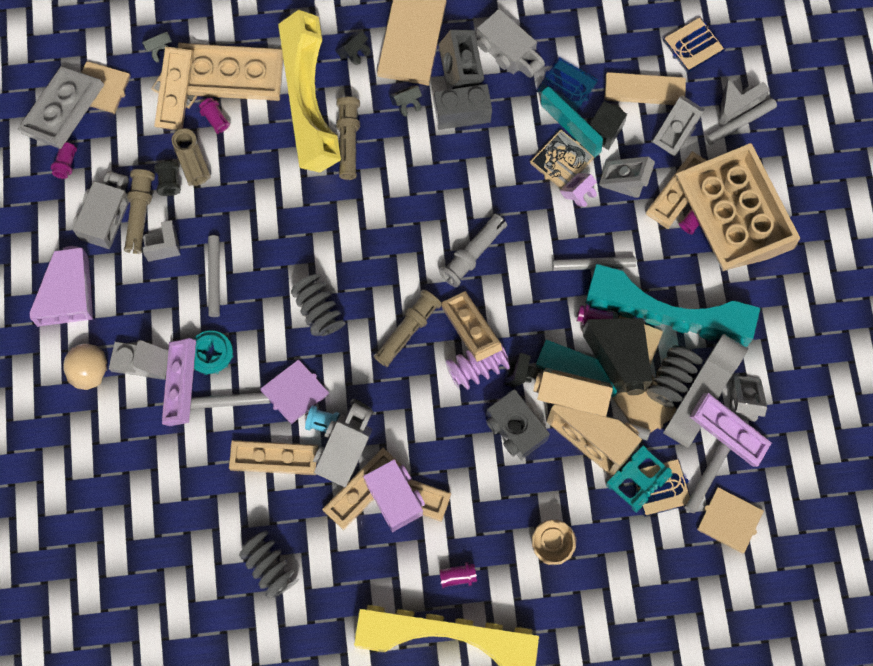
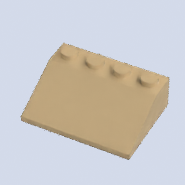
(738, 208)

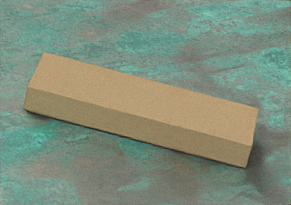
(173, 88)
(644, 88)
(672, 198)
(471, 326)
(273, 457)
(356, 496)

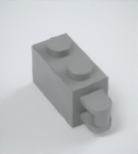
(509, 44)
(102, 211)
(344, 446)

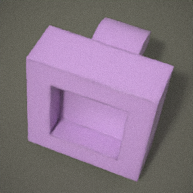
(578, 186)

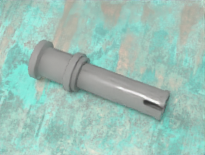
(466, 259)

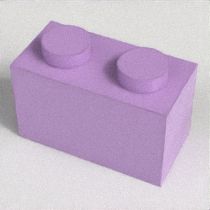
(393, 495)

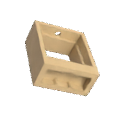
(573, 391)

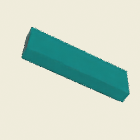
(571, 121)
(570, 361)

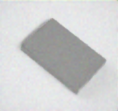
(61, 107)

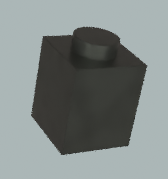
(608, 123)

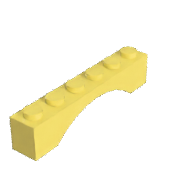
(300, 44)
(384, 631)

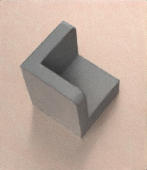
(162, 243)

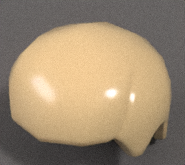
(85, 366)
(553, 542)

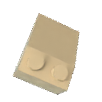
(598, 437)

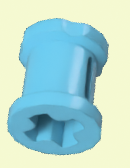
(320, 419)

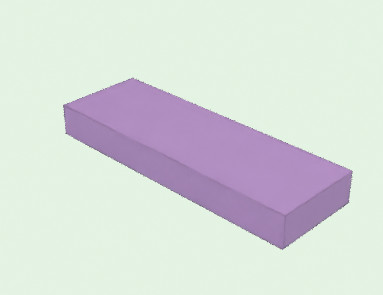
(179, 382)
(730, 429)

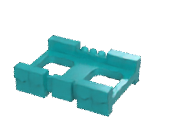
(646, 484)

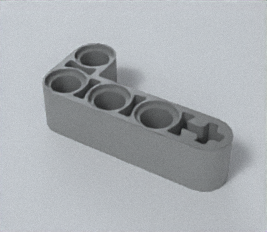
(712, 380)

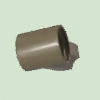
(190, 158)

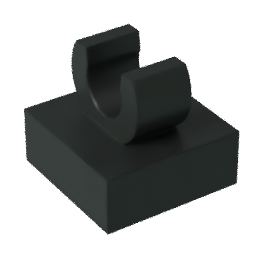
(156, 43)
(352, 46)
(405, 97)
(520, 371)

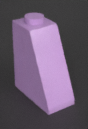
(64, 290)

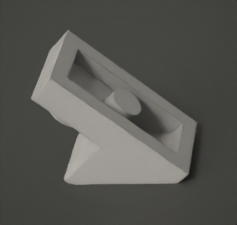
(736, 103)
(678, 125)
(627, 175)
(139, 360)
(747, 398)

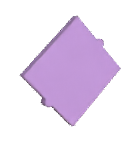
(294, 391)

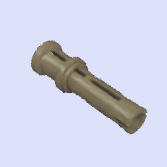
(348, 126)
(139, 199)
(415, 318)

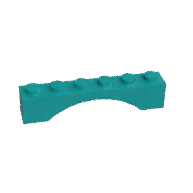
(616, 292)

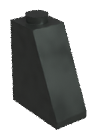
(621, 351)

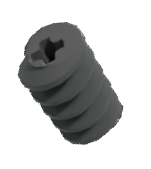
(315, 307)
(672, 375)
(266, 565)

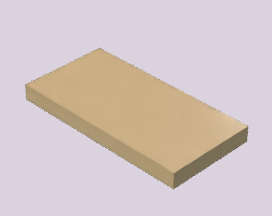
(411, 40)
(235, 71)

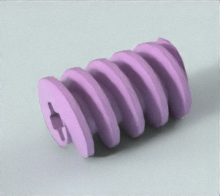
(469, 368)

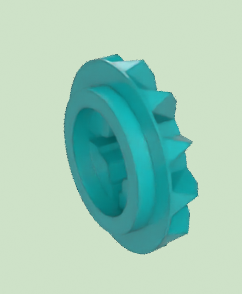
(221, 345)

